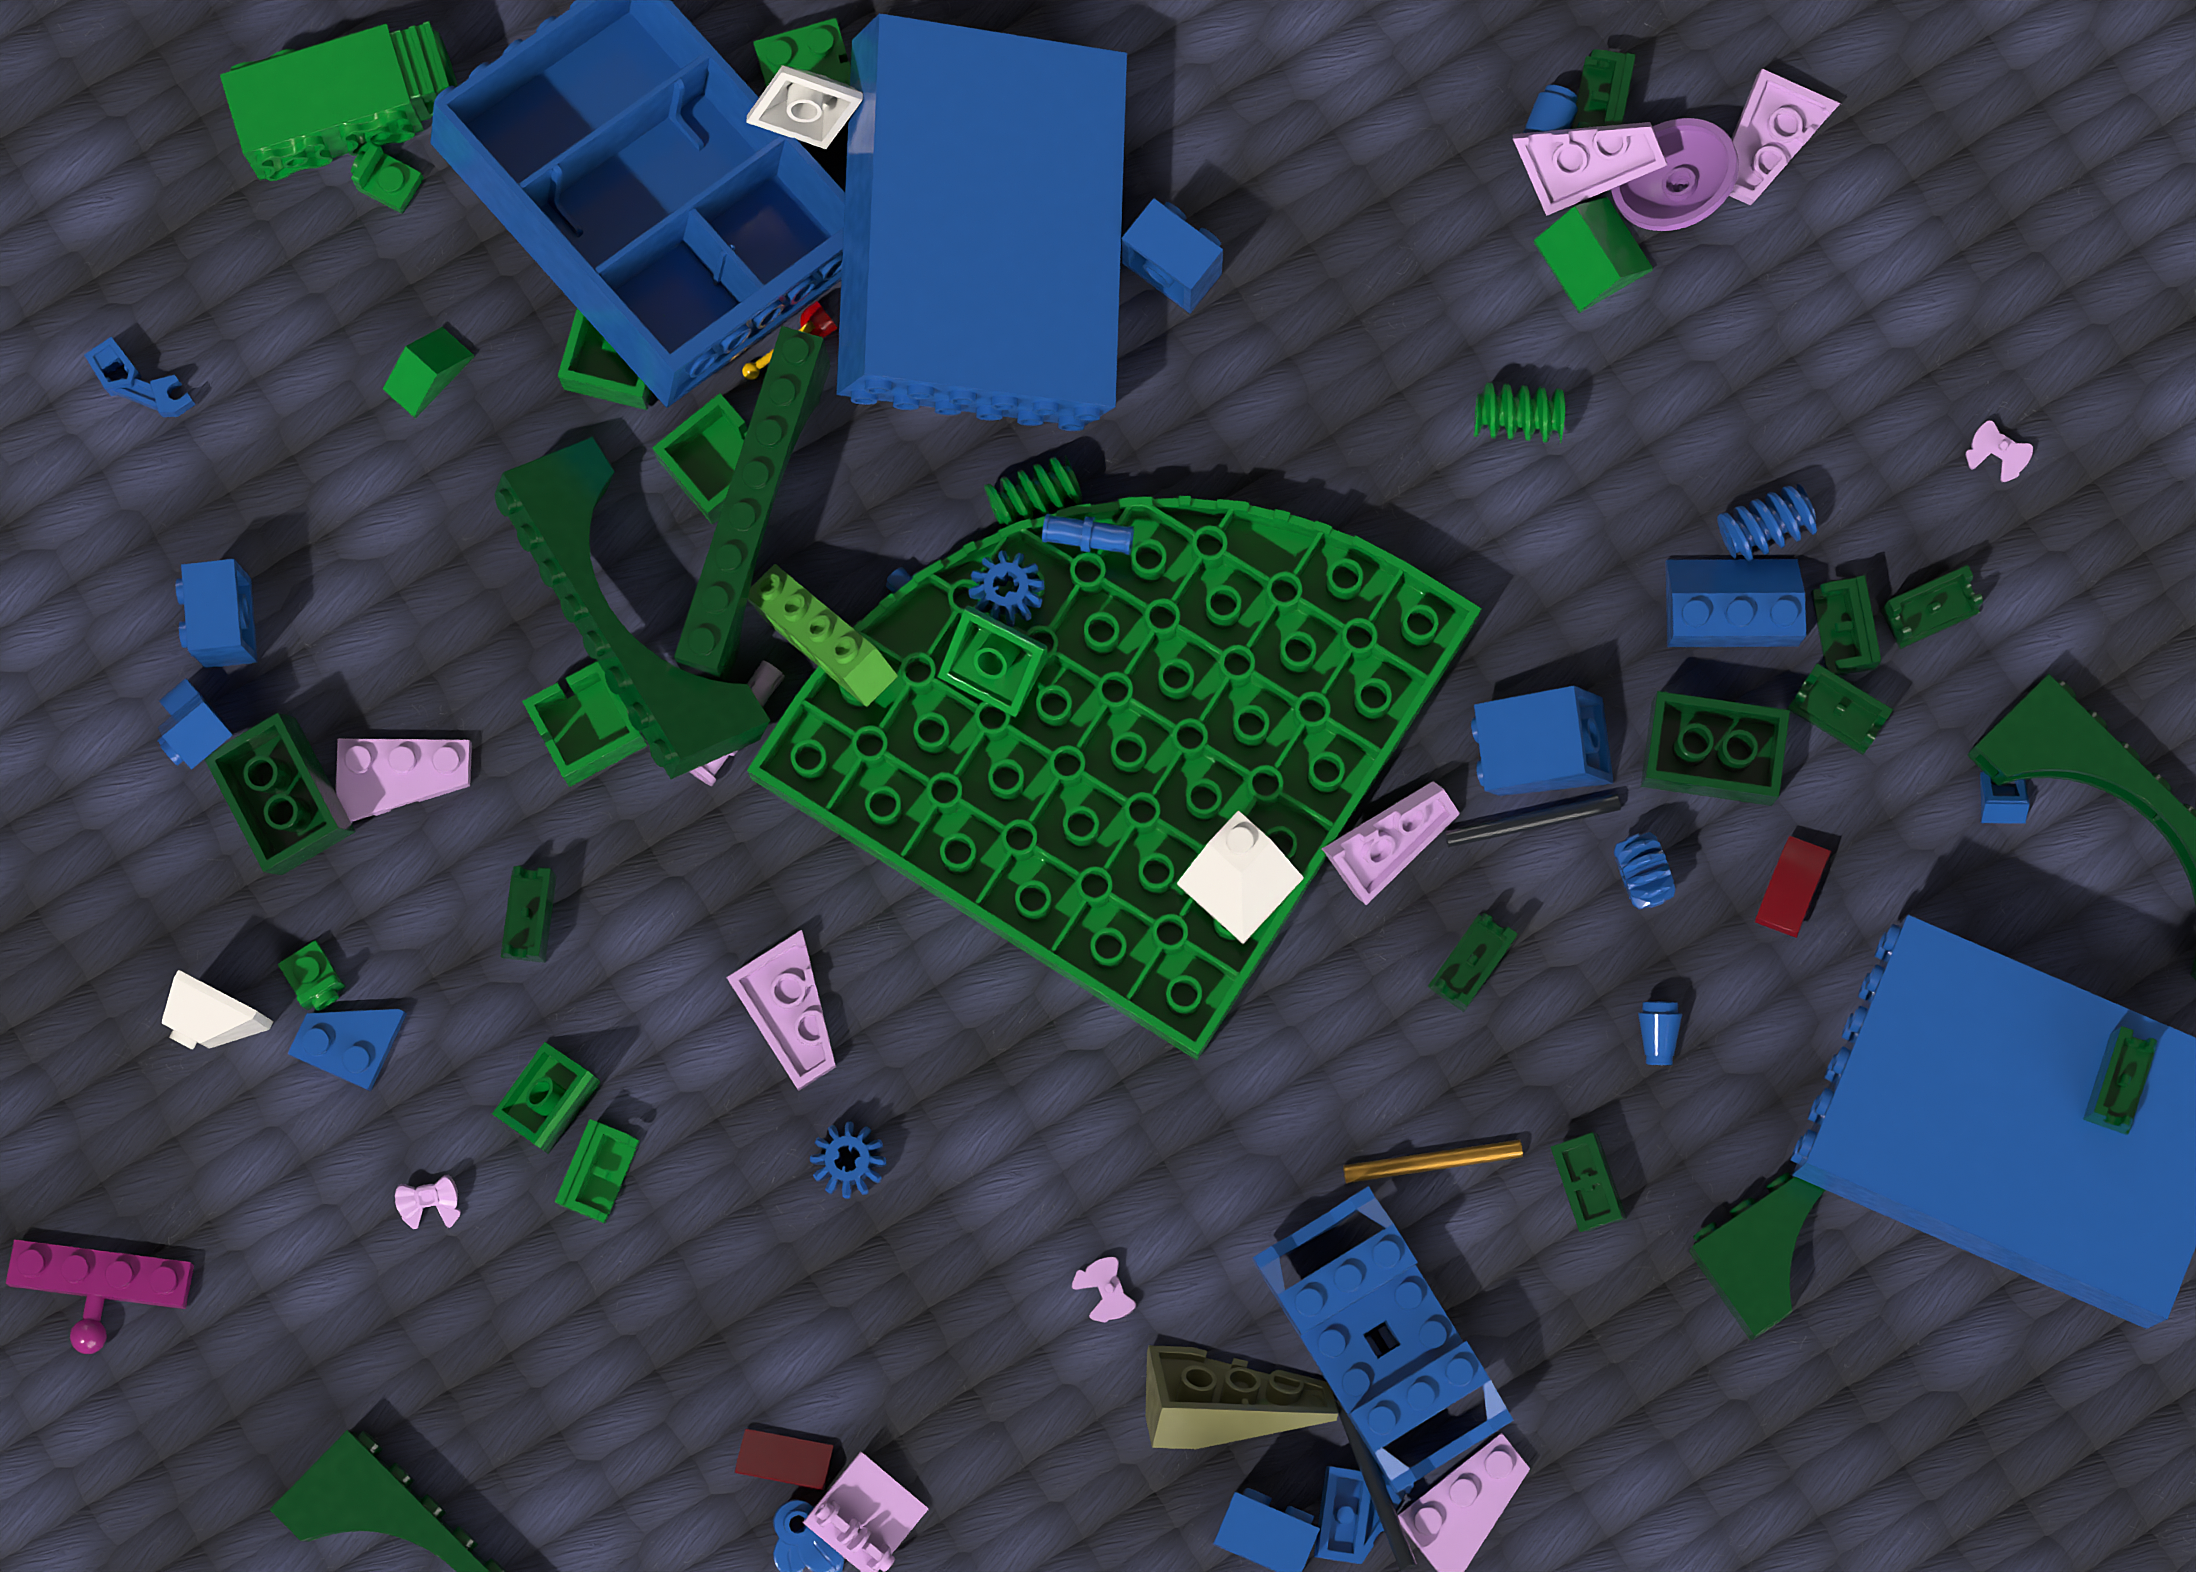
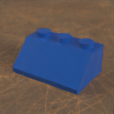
(1735, 603)

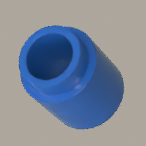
(1552, 110)

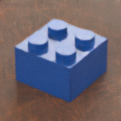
(1172, 254)
(217, 613)
(1265, 1534)

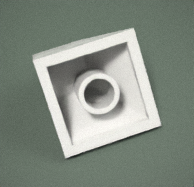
(805, 106)
(1240, 877)
(208, 1015)

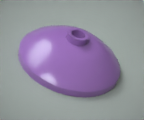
(1691, 186)

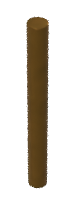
(1432, 1161)

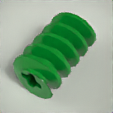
(1520, 412)
(1034, 493)

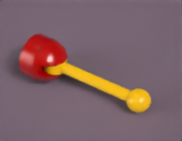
(812, 321)

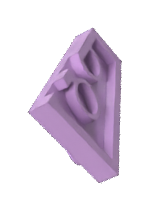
(1773, 129)
(1587, 161)
(397, 772)
(1388, 842)
(787, 1009)
(1464, 1506)

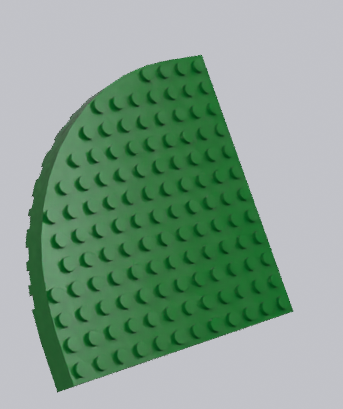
(1180, 685)

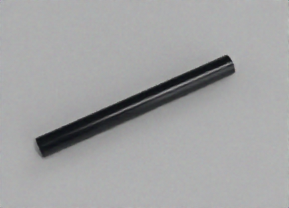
(1532, 820)
(1379, 1495)

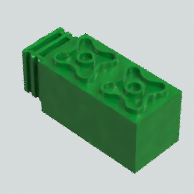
(336, 97)

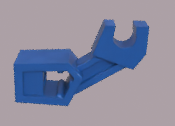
(157, 395)

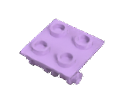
(865, 1515)

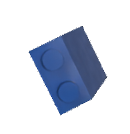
(1542, 742)

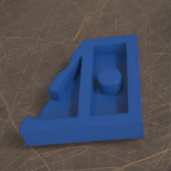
(348, 1042)
(1348, 1516)

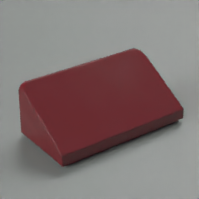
(784, 1459)

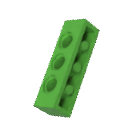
(821, 635)

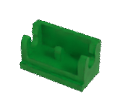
(597, 1171)

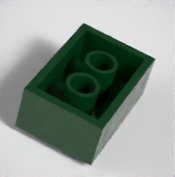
(1715, 748)
(279, 794)

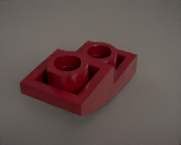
(1792, 886)

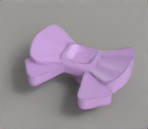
(1989, 440)
(412, 1200)
(1104, 1276)

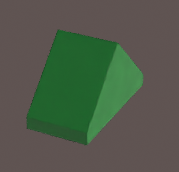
(426, 370)

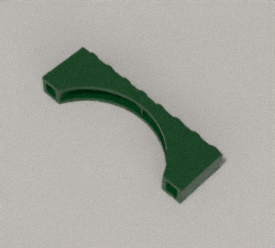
(782, 409)
(679, 713)
(2061, 740)
(1753, 1253)
(359, 1491)

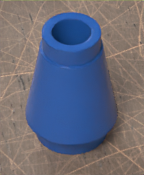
(1659, 1031)

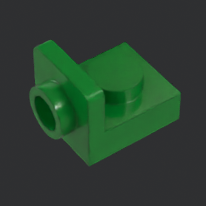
(385, 178)
(312, 977)

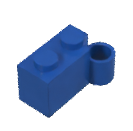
(193, 726)

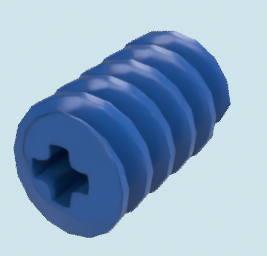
(1767, 522)

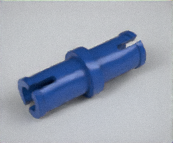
(1088, 534)

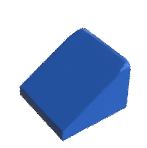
(2003, 803)

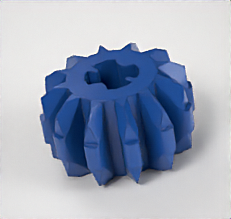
(1000, 575)
(1644, 870)
(833, 1157)

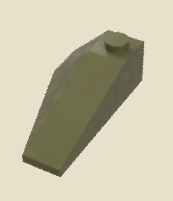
(1212, 1403)

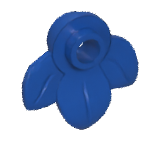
(801, 1547)

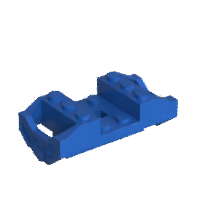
(1353, 1296)

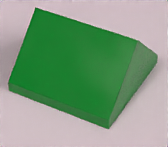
(1592, 253)
(993, 661)
(546, 1097)

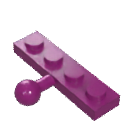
(99, 1277)

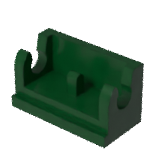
(1603, 89)
(1932, 607)
(1846, 626)
(1840, 709)
(528, 914)
(1472, 961)
(2120, 1081)
(1588, 1182)

